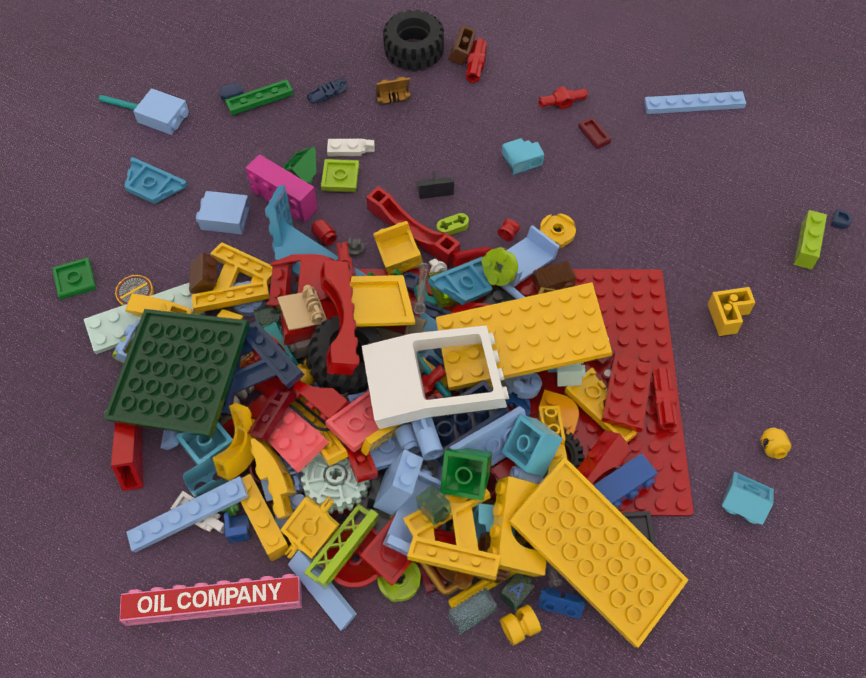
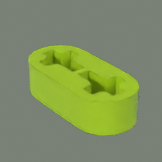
(452, 224)

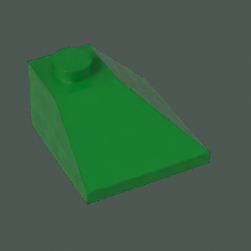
(303, 164)
(466, 473)

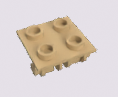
(302, 309)

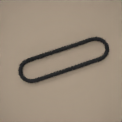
(306, 419)

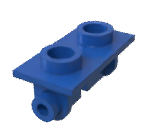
(570, 605)

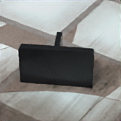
(435, 187)

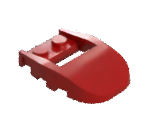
(309, 275)

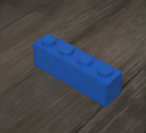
(627, 481)

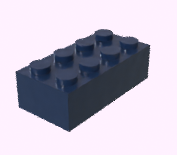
(458, 426)

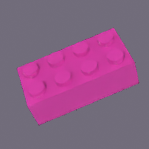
(267, 176)

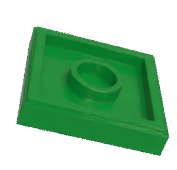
(74, 278)

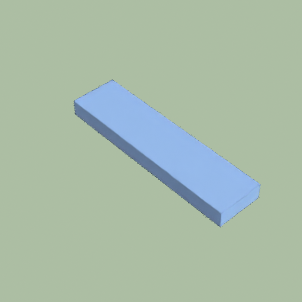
(328, 598)

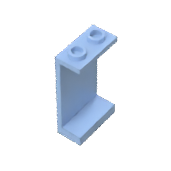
(532, 254)
(398, 535)

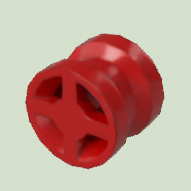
(508, 230)

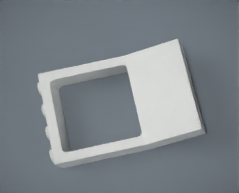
(397, 382)

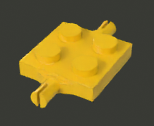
(309, 527)

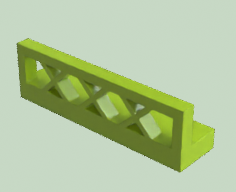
(346, 548)

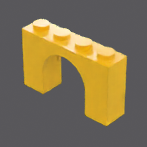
(514, 557)

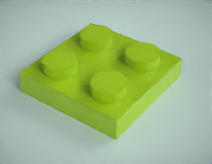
(340, 175)

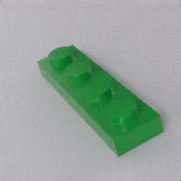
(259, 97)

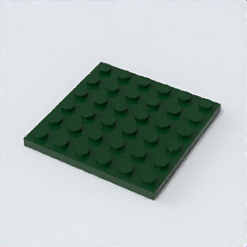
(177, 372)

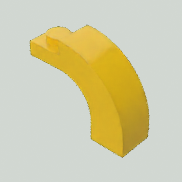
(238, 455)

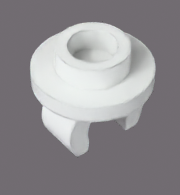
(437, 266)

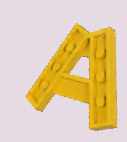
(225, 292)
(460, 557)

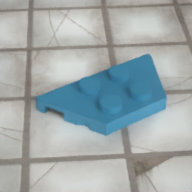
(151, 183)
(463, 282)

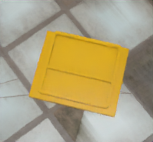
(381, 301)

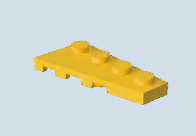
(591, 399)

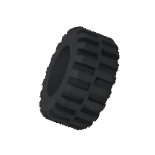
(413, 54)
(319, 346)

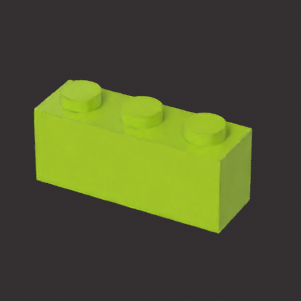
(810, 239)

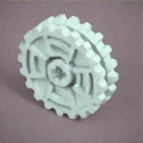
(320, 483)

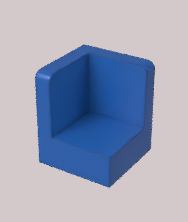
(236, 528)

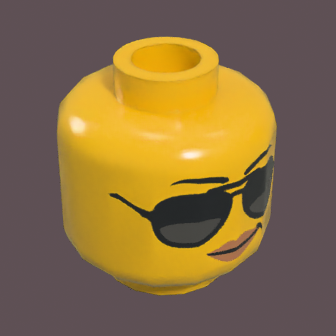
(775, 443)

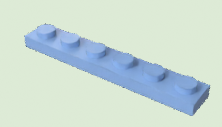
(694, 102)
(187, 514)

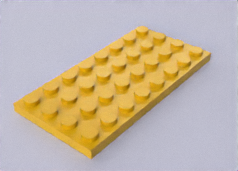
(528, 335)
(598, 552)

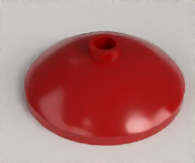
(353, 573)

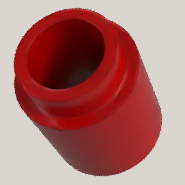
(324, 232)

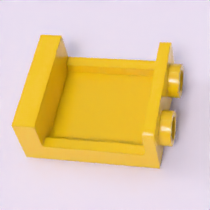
(398, 248)

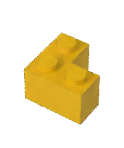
(728, 307)

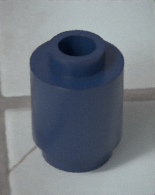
(230, 90)

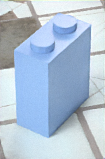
(161, 111)
(223, 212)
(398, 482)

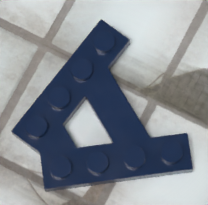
(274, 363)

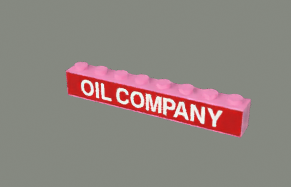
(211, 600)

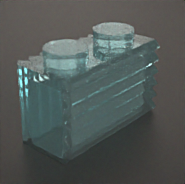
(472, 611)

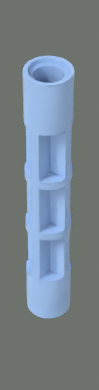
(427, 438)

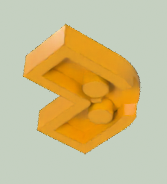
(568, 409)

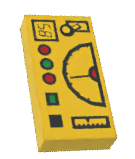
(378, 438)

